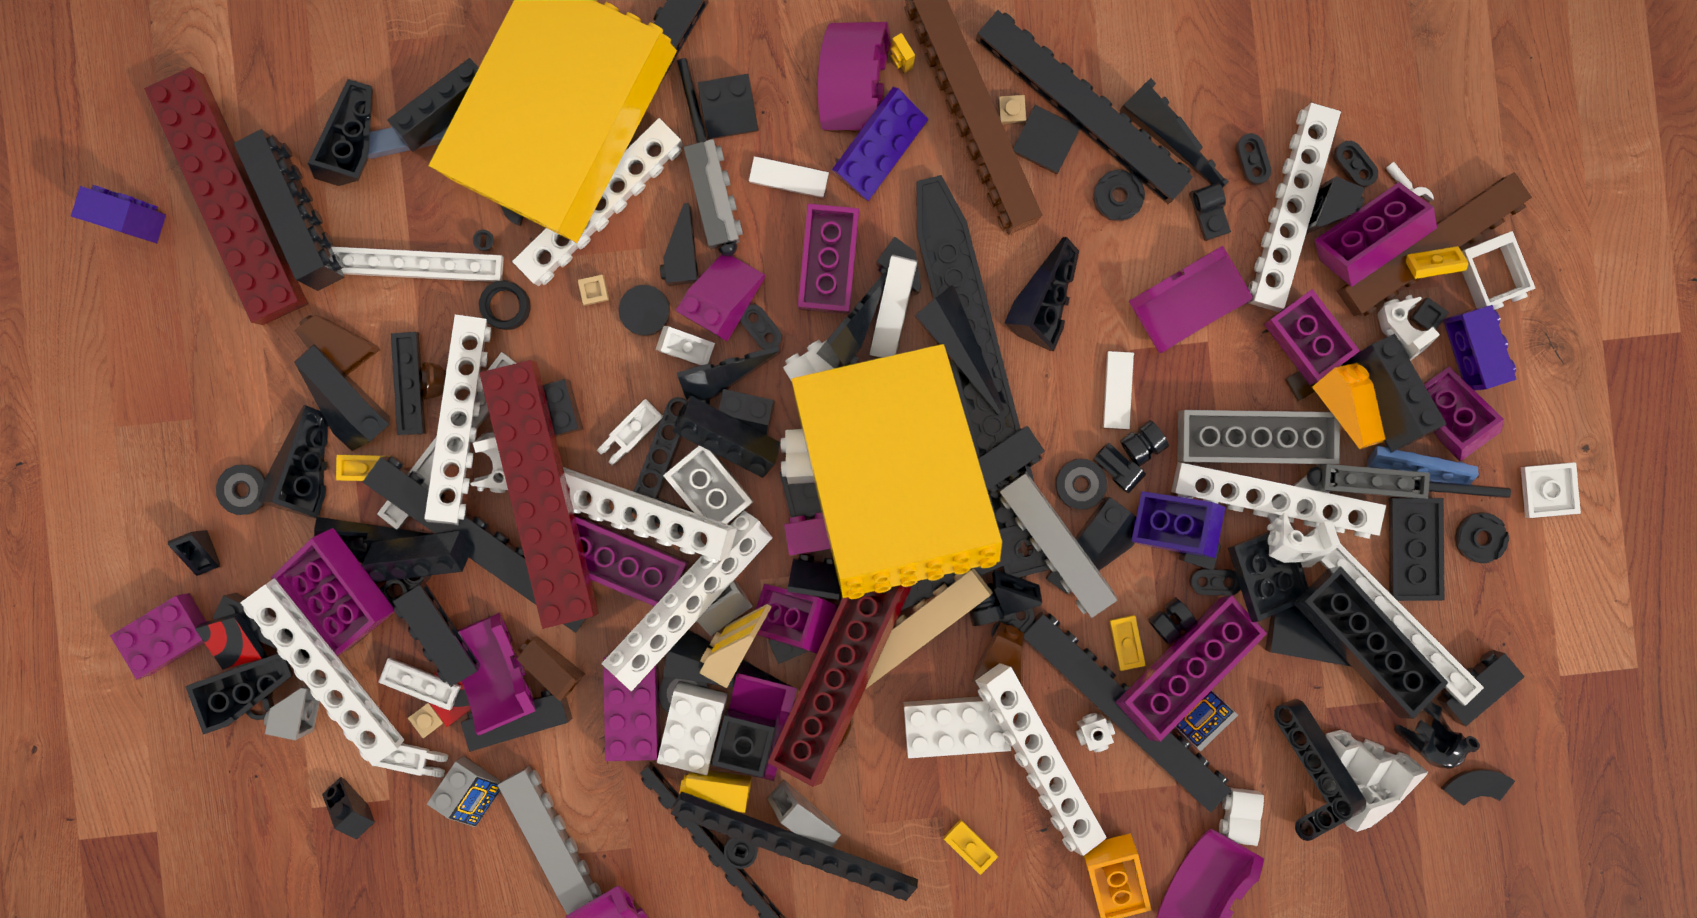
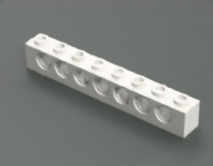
(1324, 122)
(656, 135)
(464, 329)
(1369, 513)
(719, 535)
(684, 605)
(322, 658)
(1087, 831)

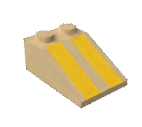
(731, 646)

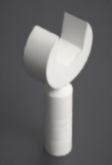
(1400, 177)

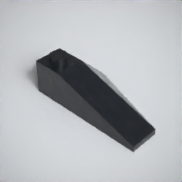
(345, 138)
(1040, 305)
(848, 338)
(709, 380)
(345, 406)
(297, 472)
(1103, 536)
(232, 693)

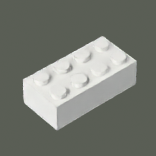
(951, 728)

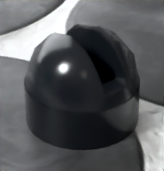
(488, 242)

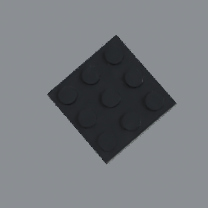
(1265, 581)

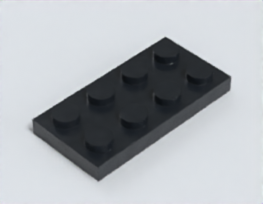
(1416, 549)

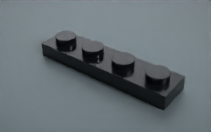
(408, 383)

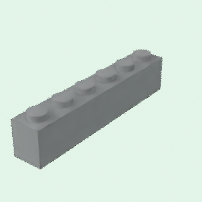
(1058, 544)
(549, 840)

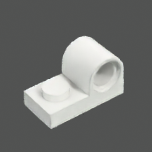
(684, 346)

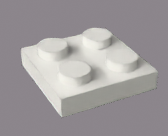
(1550, 490)

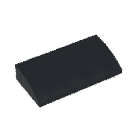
(1296, 636)

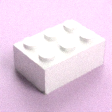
(708, 486)
(692, 728)

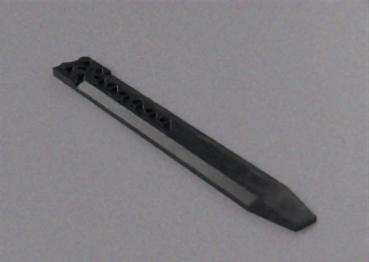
(949, 262)

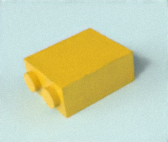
(719, 788)

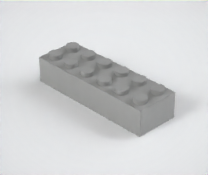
(1258, 437)

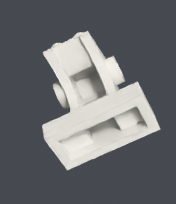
(1394, 321)
(495, 481)
(1292, 546)

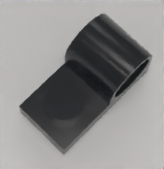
(1209, 210)

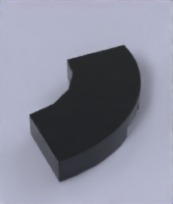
(1477, 783)

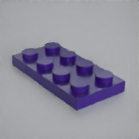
(880, 143)

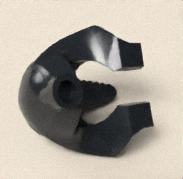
(1438, 742)

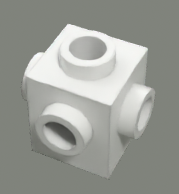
(1087, 727)

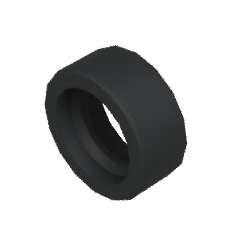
(487, 295)

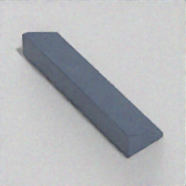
(387, 142)

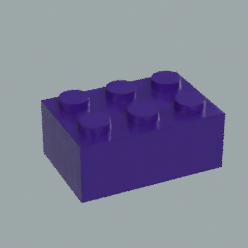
(118, 212)
(1480, 348)
(1178, 524)

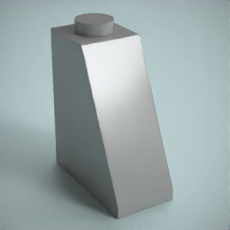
(801, 815)

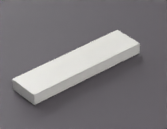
(893, 306)

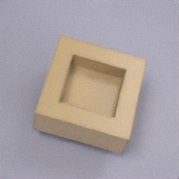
(1012, 109)
(593, 290)
(425, 720)

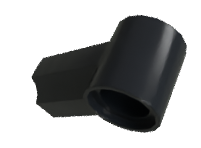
(1123, 471)

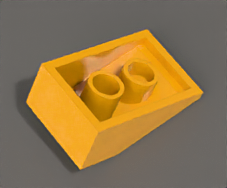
(1353, 403)
(1117, 878)

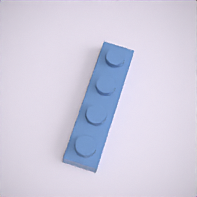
(1439, 469)

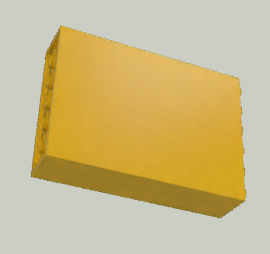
(554, 109)
(896, 472)

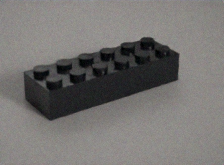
(290, 210)
(1371, 643)

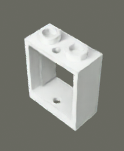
(1516, 266)

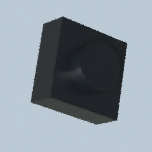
(1429, 314)

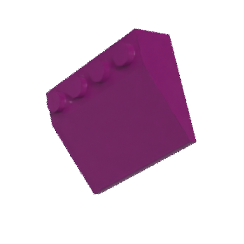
(333, 591)

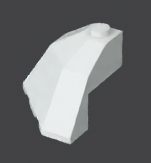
(1378, 774)

